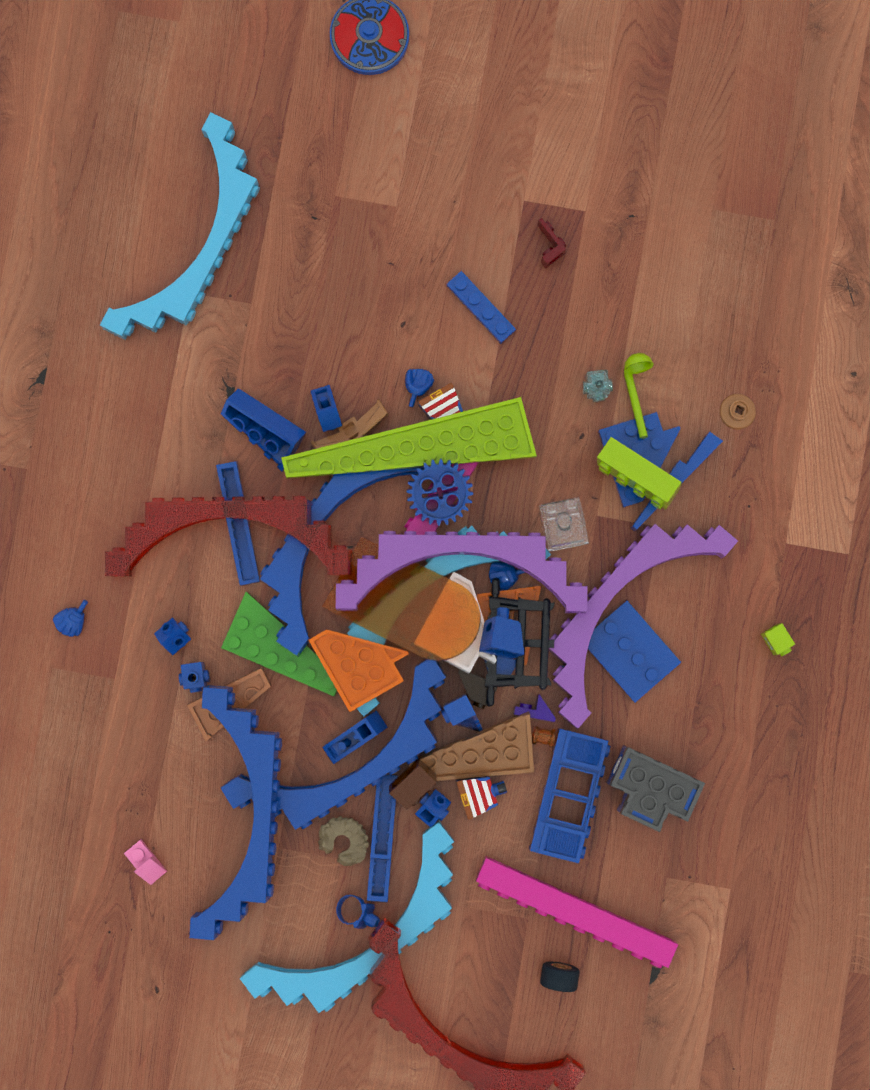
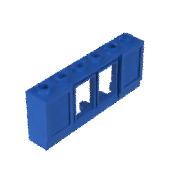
(559, 837)

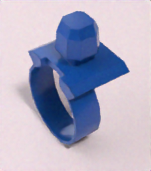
(367, 917)

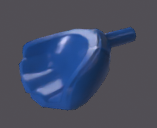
(418, 383)
(505, 573)
(70, 620)

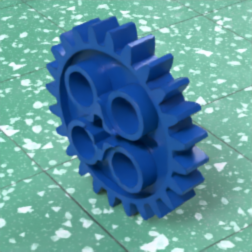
(435, 473)

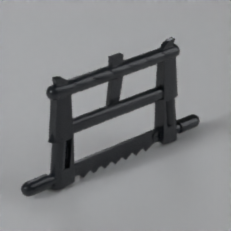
(519, 680)

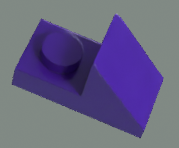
(541, 710)

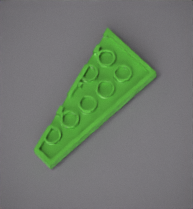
(254, 638)

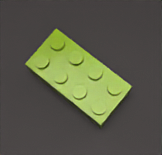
(638, 474)

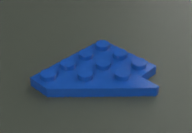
(652, 448)

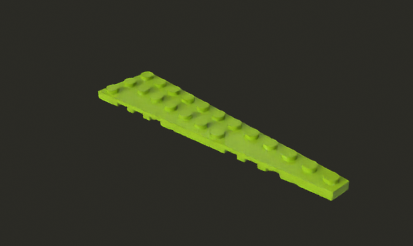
(469, 436)

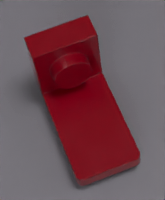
(551, 255)

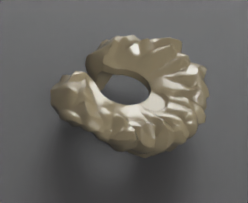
(350, 828)

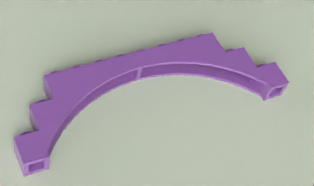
(650, 551)
(522, 552)

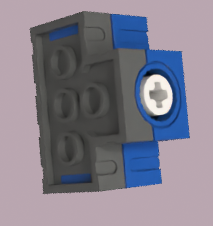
(652, 789)

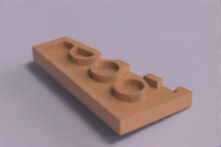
(246, 691)

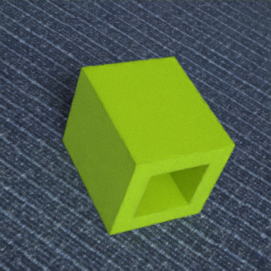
(778, 640)

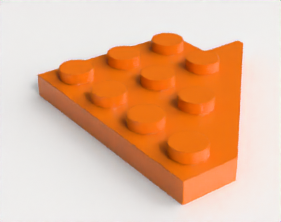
(357, 666)

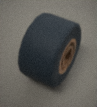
(559, 976)

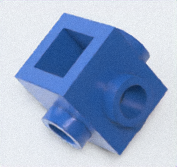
(173, 635)
(188, 671)
(437, 806)

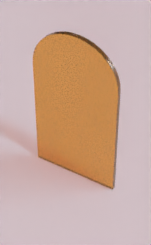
(414, 609)

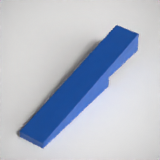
(682, 471)
(238, 529)
(381, 841)

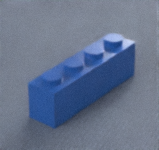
(263, 426)
(461, 713)

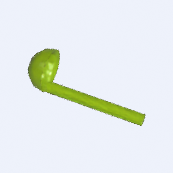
(637, 364)

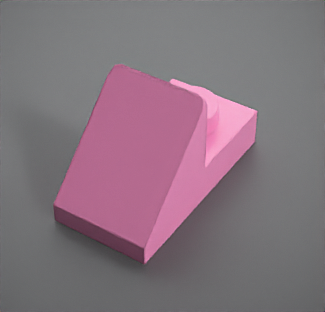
(145, 862)

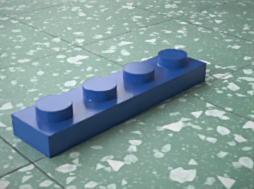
(481, 307)

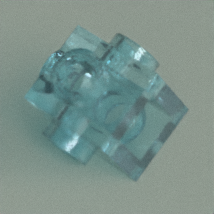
(597, 378)

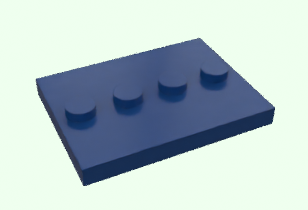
(631, 651)

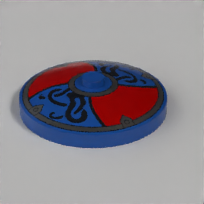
(369, 36)

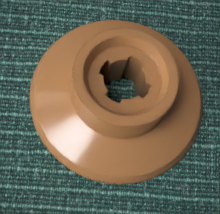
(735, 420)

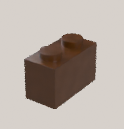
(413, 784)

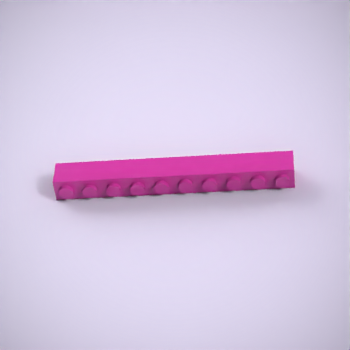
(576, 911)

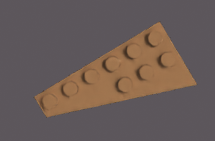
(491, 752)

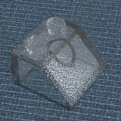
(563, 524)

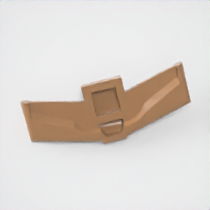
(354, 429)

